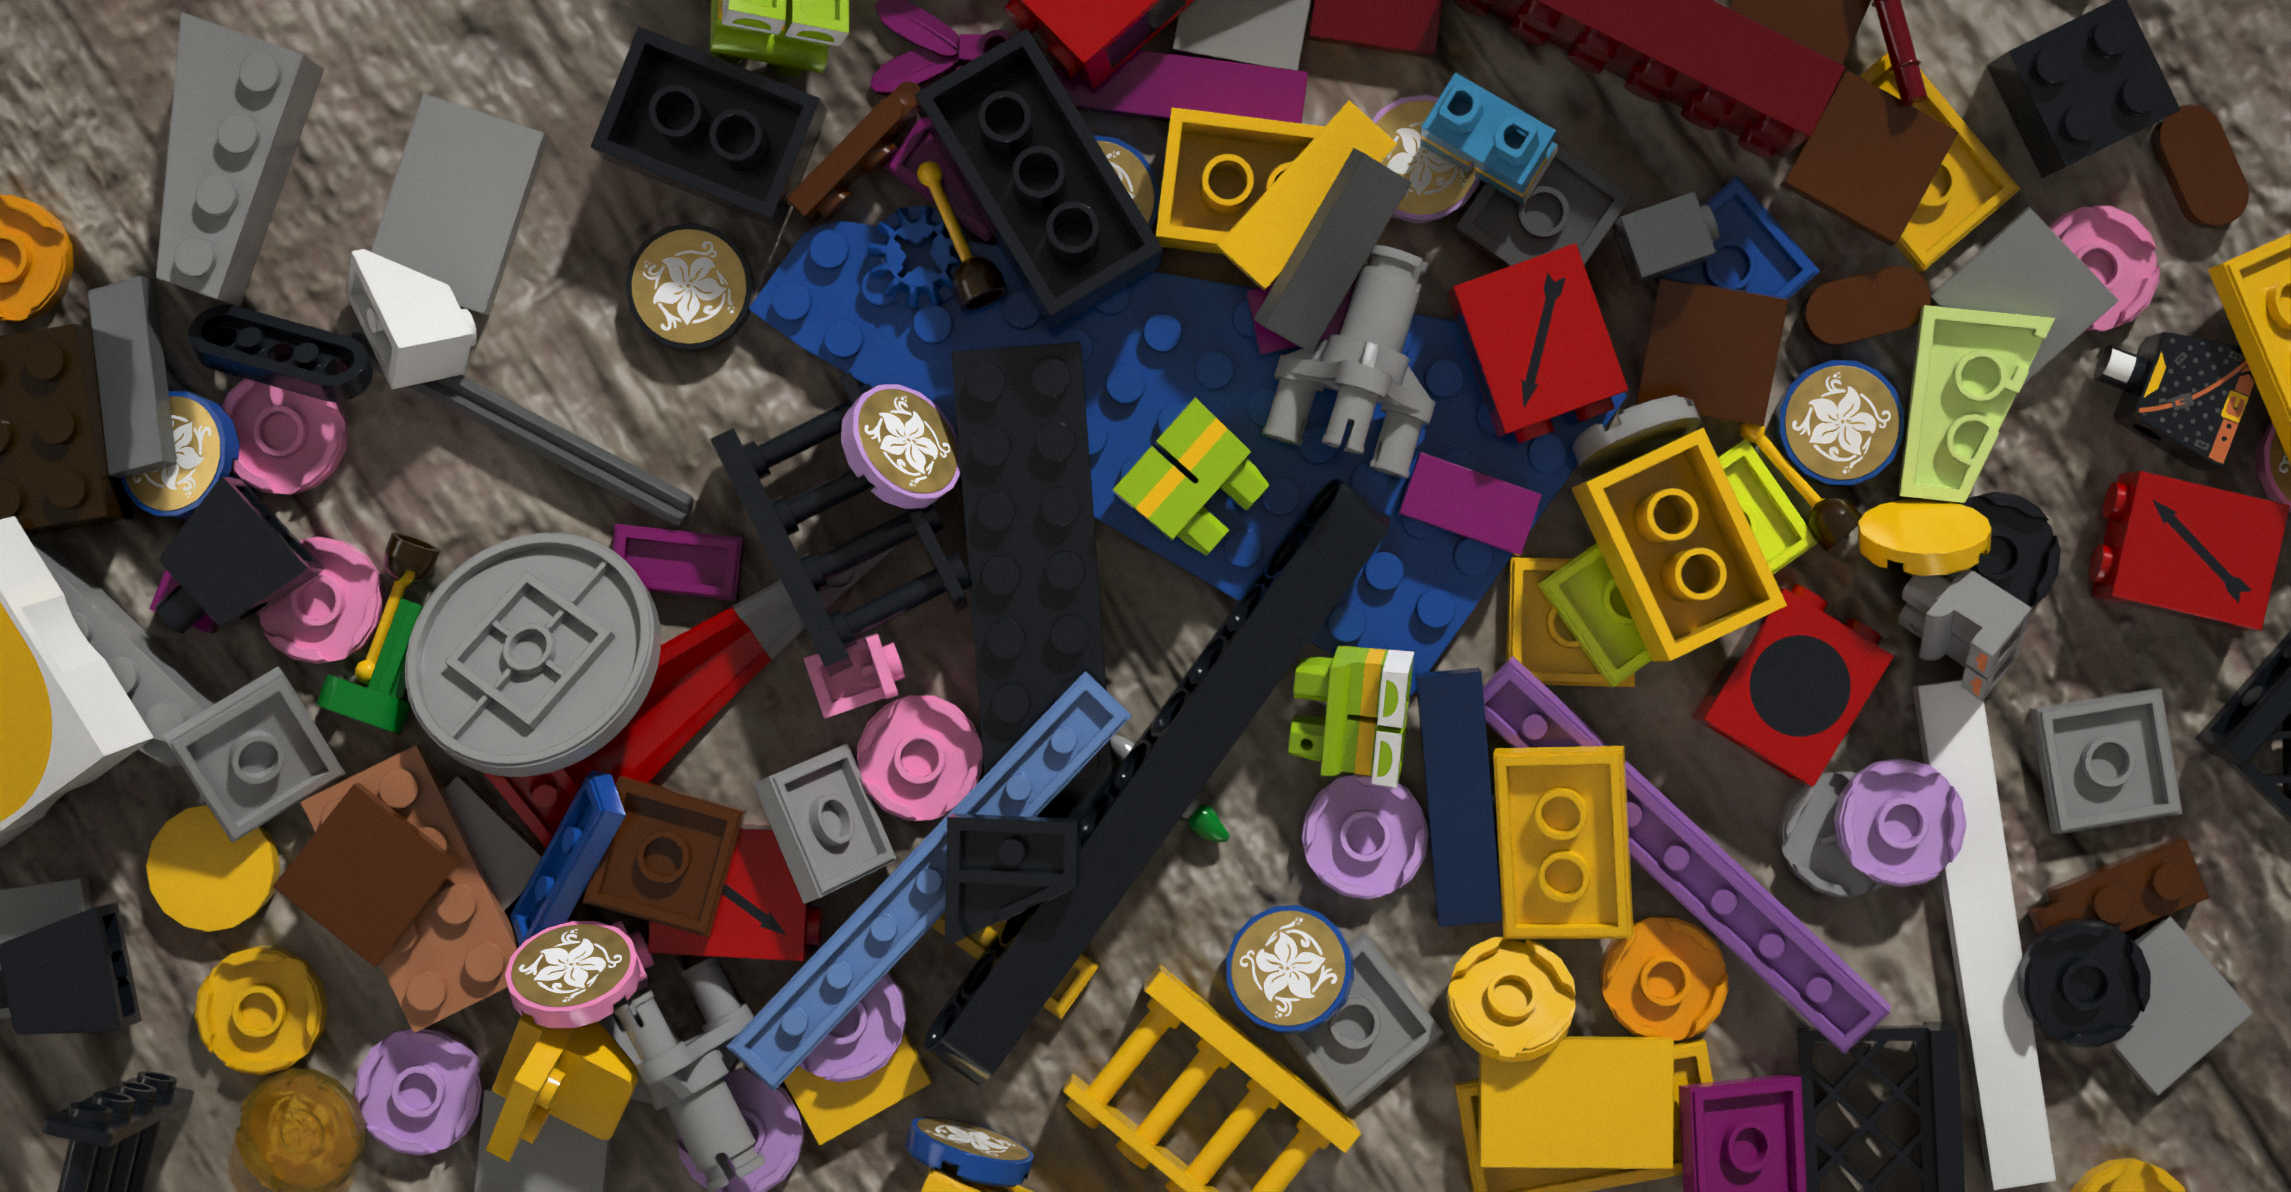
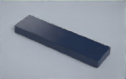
(1458, 796)

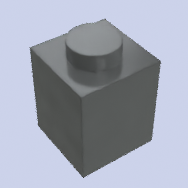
(1666, 237)

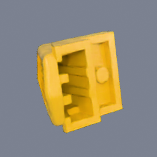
(562, 1073)

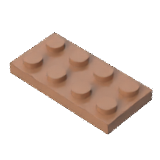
(463, 936)

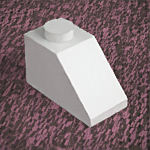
(409, 320)

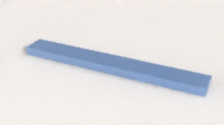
(916, 890)

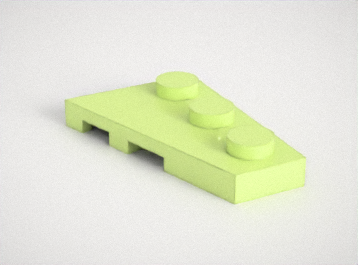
(1960, 394)

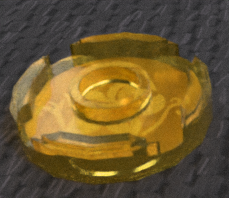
(301, 1131)

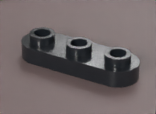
(317, 360)

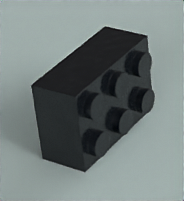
(709, 127)

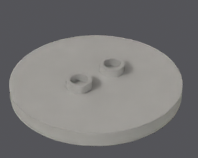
(533, 654)

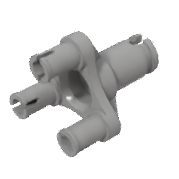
(1363, 367)
(690, 1073)

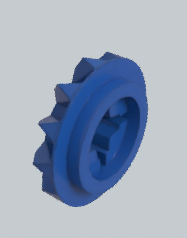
(886, 256)

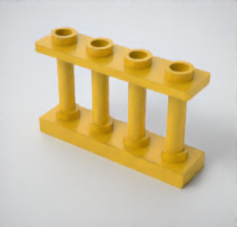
(1219, 1046)

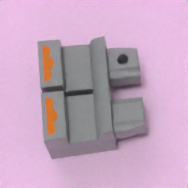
(1967, 622)

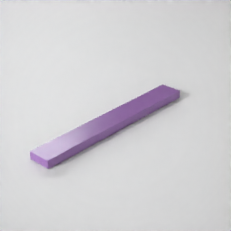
(1701, 872)

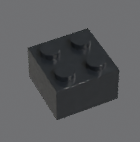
(2083, 86)

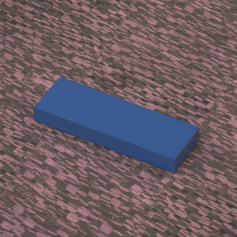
(570, 857)

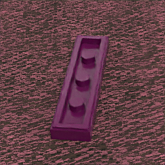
(1157, 81)

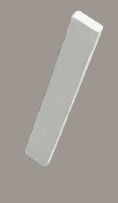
(1986, 945)

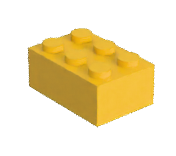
(1219, 171)
(1679, 546)

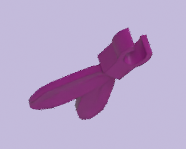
(938, 46)

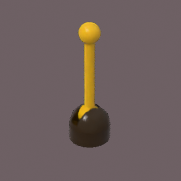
(977, 279)
(1830, 516)
(407, 563)

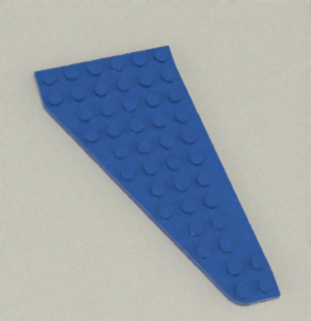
(1142, 366)

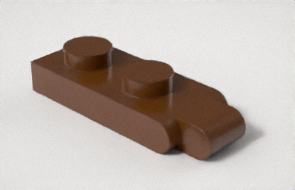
(864, 148)
(2127, 890)

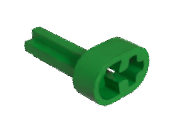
(383, 699)

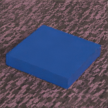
(1751, 249)

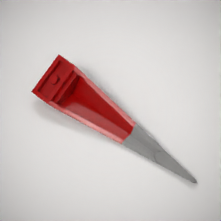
(691, 685)

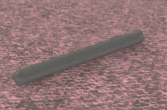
(553, 443)

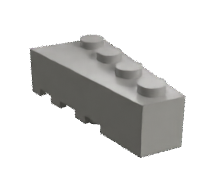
(228, 154)
(150, 676)

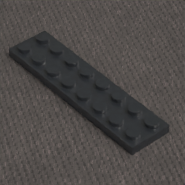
(1030, 545)

